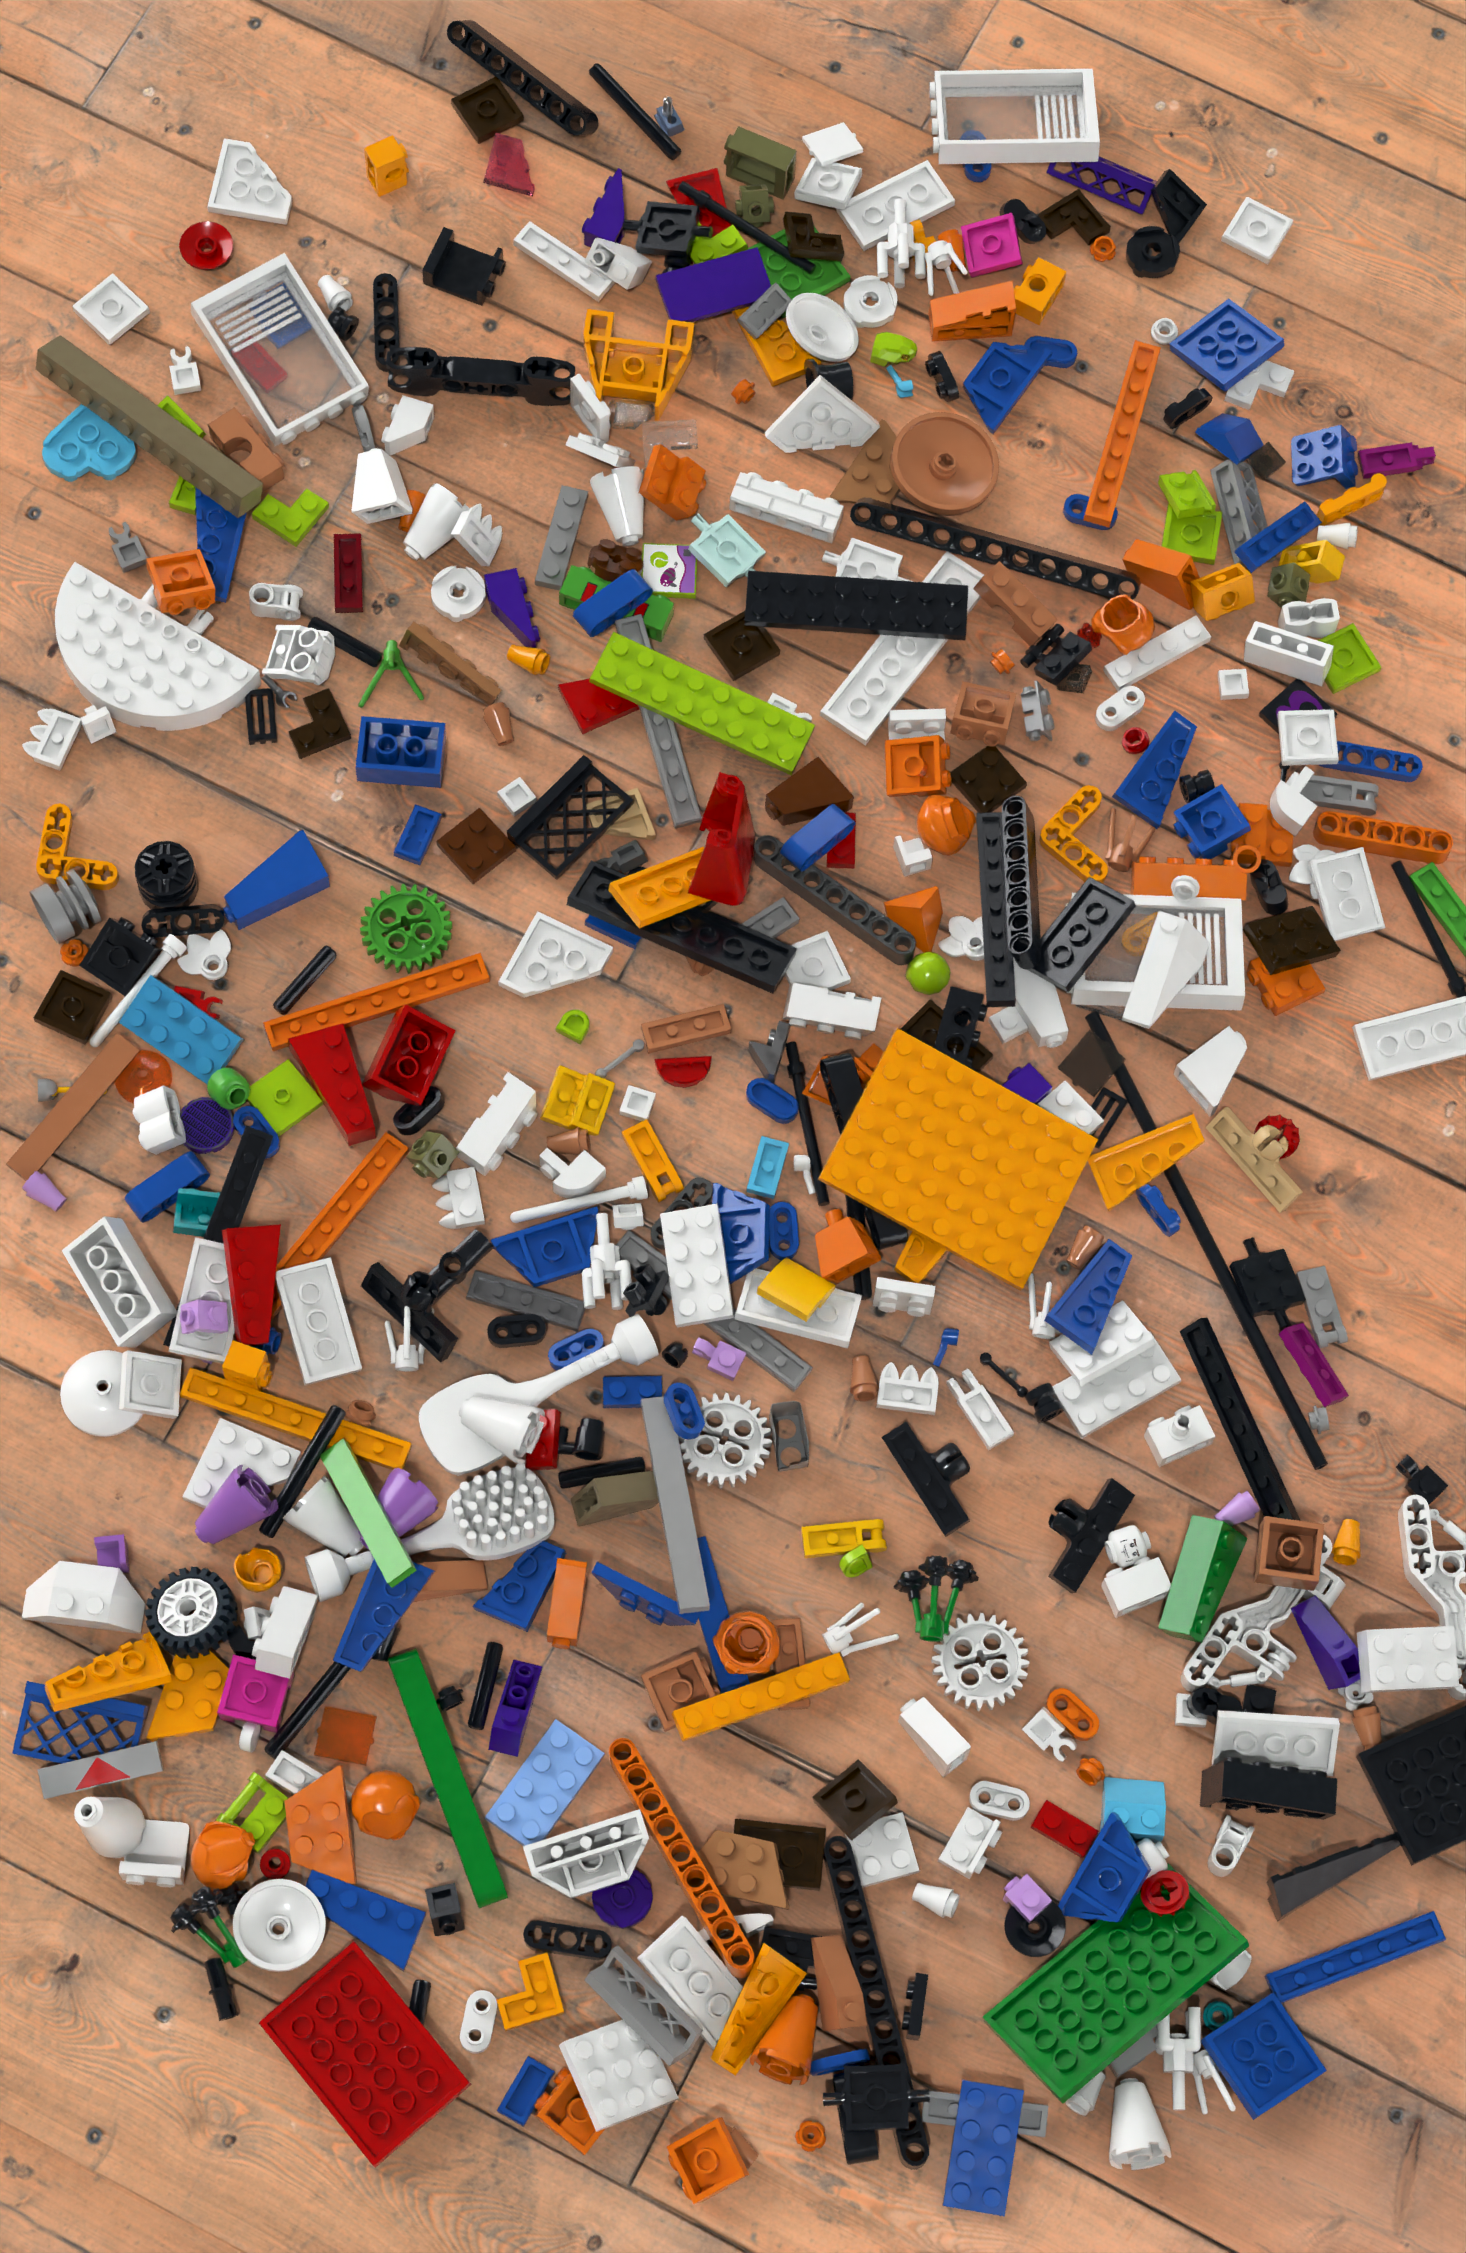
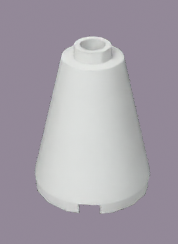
(621, 502)
(433, 523)
(504, 1425)
(326, 1519)
(110, 1825)
(1136, 2129)

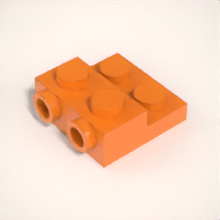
(672, 483)
(181, 581)
(917, 766)
(1265, 835)
(1285, 989)
(566, 2113)
(707, 2161)

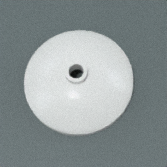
(822, 327)
(92, 1409)
(281, 1904)

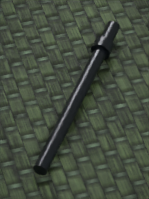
(704, 201)
(1456, 984)
(796, 1072)

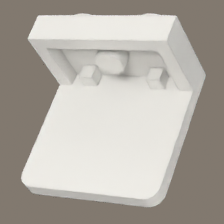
(159, 1856)

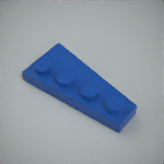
(218, 540)
(1153, 777)
(1088, 1301)
(373, 1919)

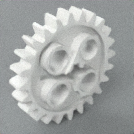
(714, 1464)
(987, 1687)

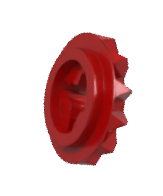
(1290, 1131)
(1175, 1885)

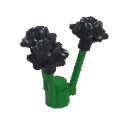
(932, 1627)
(206, 1901)

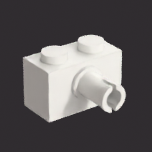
(1178, 1435)

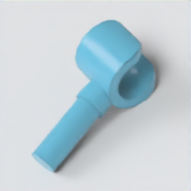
(903, 388)

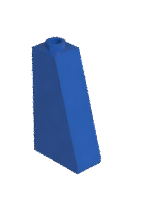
(277, 883)

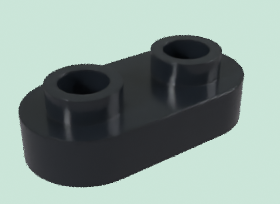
(945, 382)
(1193, 404)
(412, 1118)
(516, 1329)

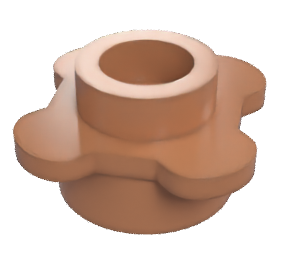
(360, 1413)

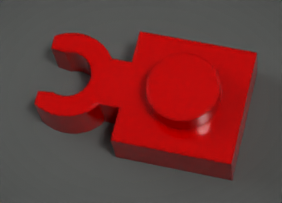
(197, 999)

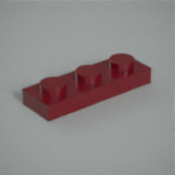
(348, 573)

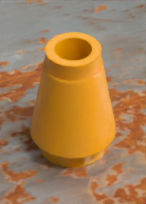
(531, 659)
(1347, 1544)

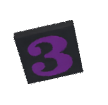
(1294, 697)

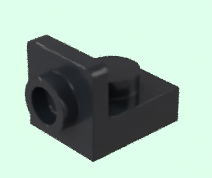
(1258, 1699)
(444, 1909)

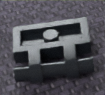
(1061, 659)
(795, 1948)

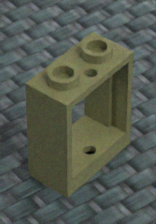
(760, 161)

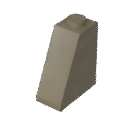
(614, 1497)

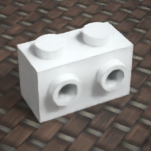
(1136, 1586)

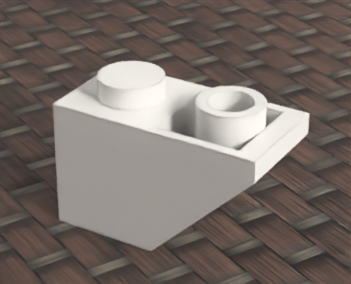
(618, 262)
(409, 425)

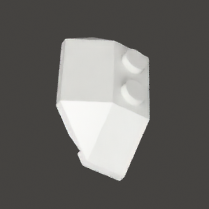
(85, 1598)
(589, 1855)

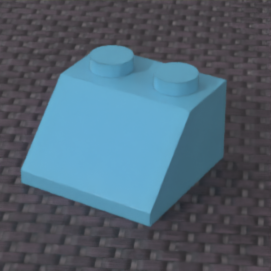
(1138, 1804)

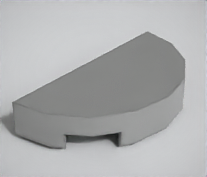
(363, 427)

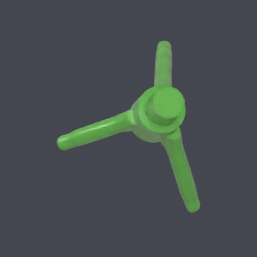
(391, 662)

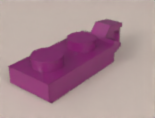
(1394, 459)

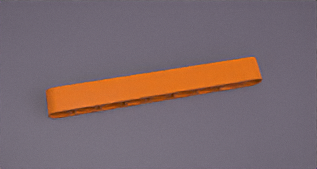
(685, 1870)

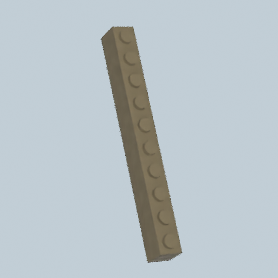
(149, 426)

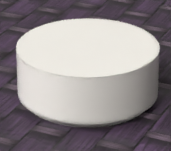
(249, 1737)

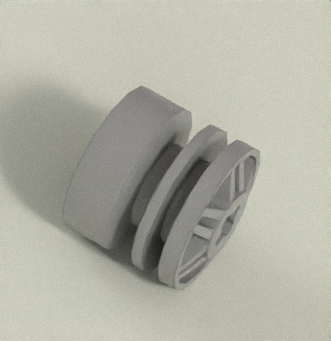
(65, 906)

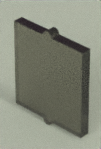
(1091, 1063)

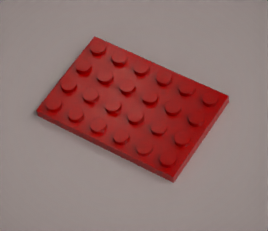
(364, 2054)

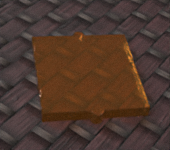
(345, 1735)

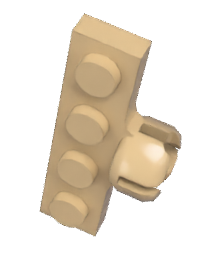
(1257, 1156)

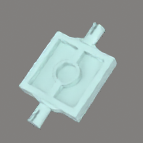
(725, 549)

